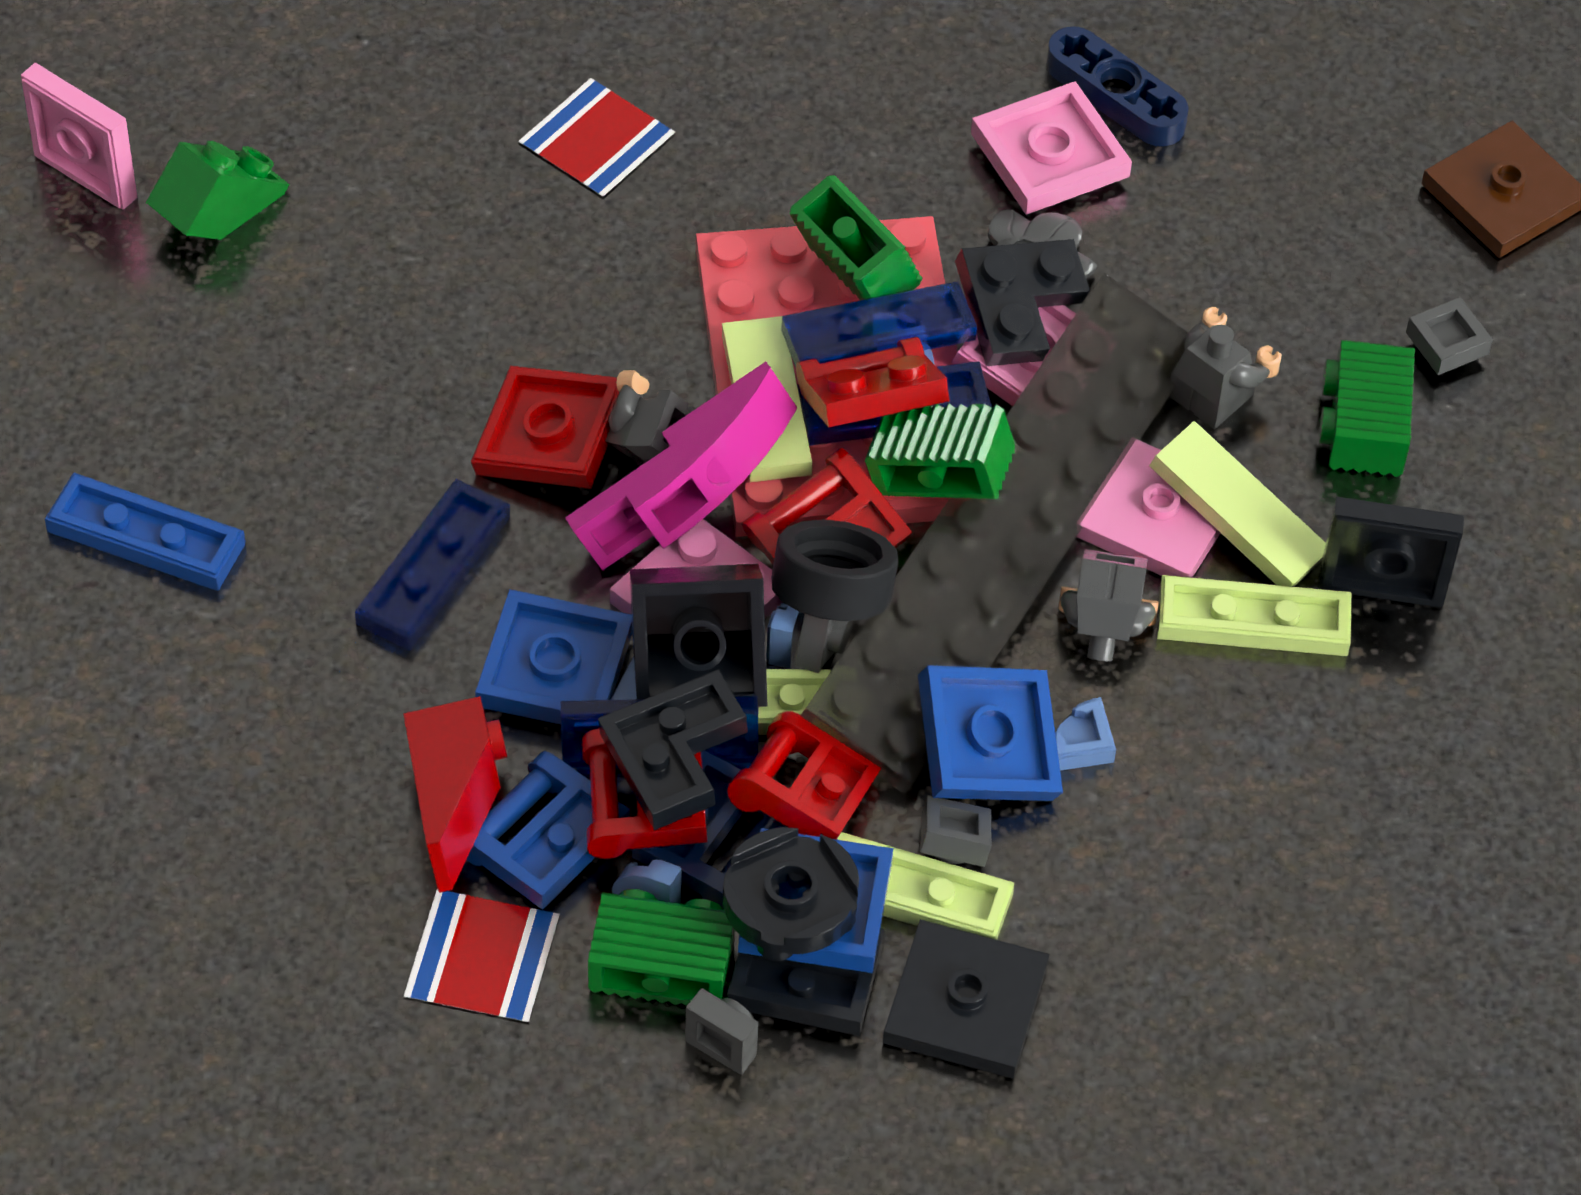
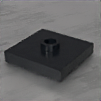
(1390, 551)
(966, 998)

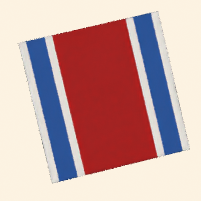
(596, 137)
(482, 955)

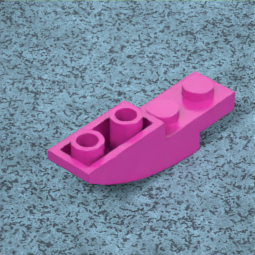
(703, 465)

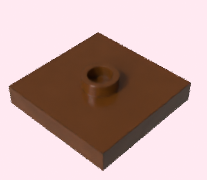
(1504, 188)

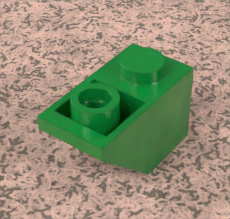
(214, 188)

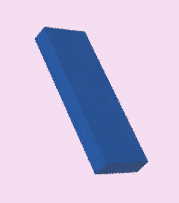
(145, 531)

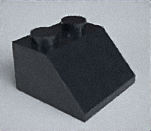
(699, 623)

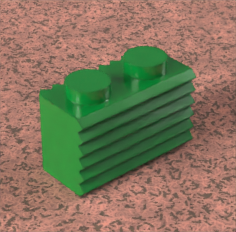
(853, 241)
(1369, 408)
(942, 452)
(659, 948)

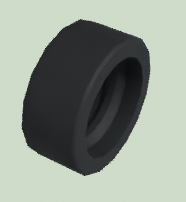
(834, 570)

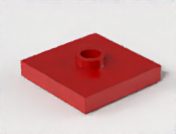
(547, 427)

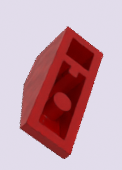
(454, 779)

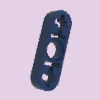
(1124, 108)

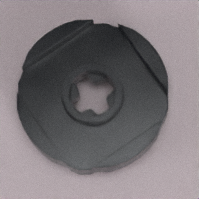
(790, 925)

